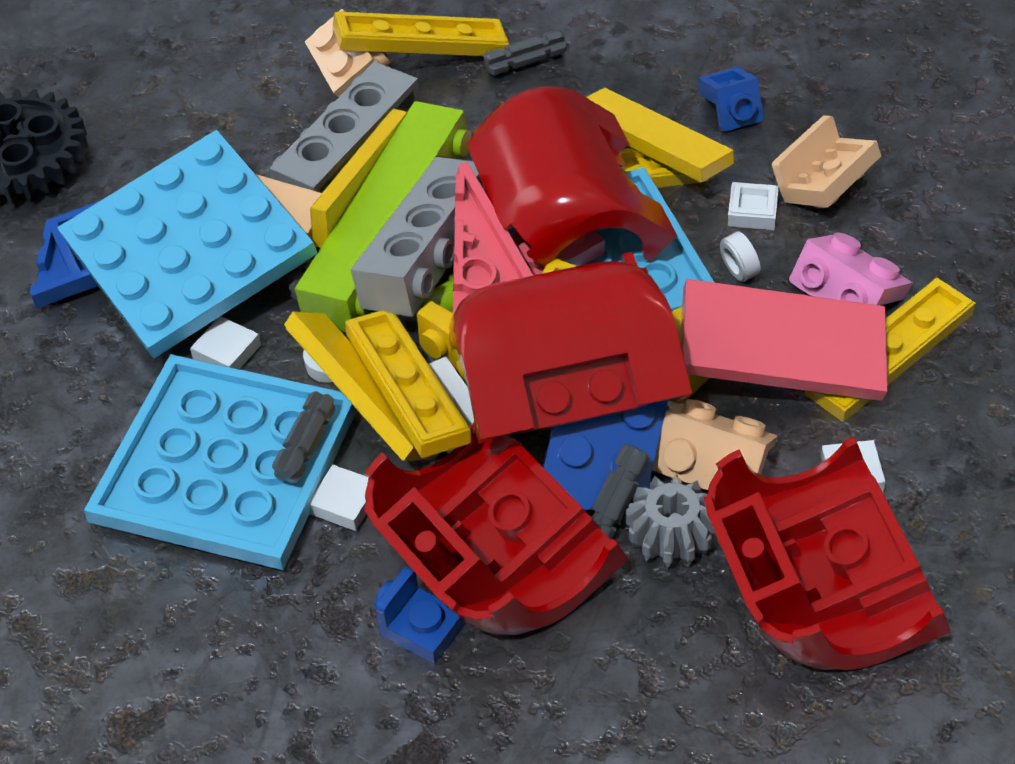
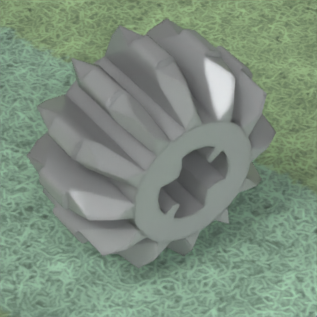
(670, 521)

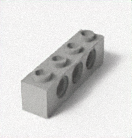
(344, 127)
(413, 245)

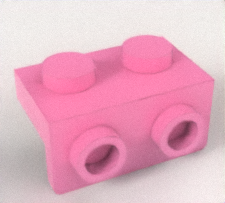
(842, 271)

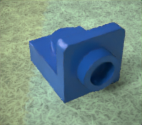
(735, 97)
(415, 617)

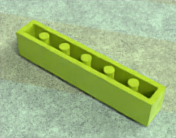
(421, 137)

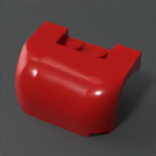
(559, 173)
(567, 348)
(492, 535)
(823, 562)

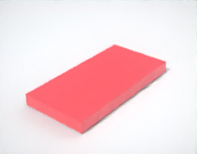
(784, 339)

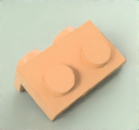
(337, 65)
(822, 165)
(698, 438)

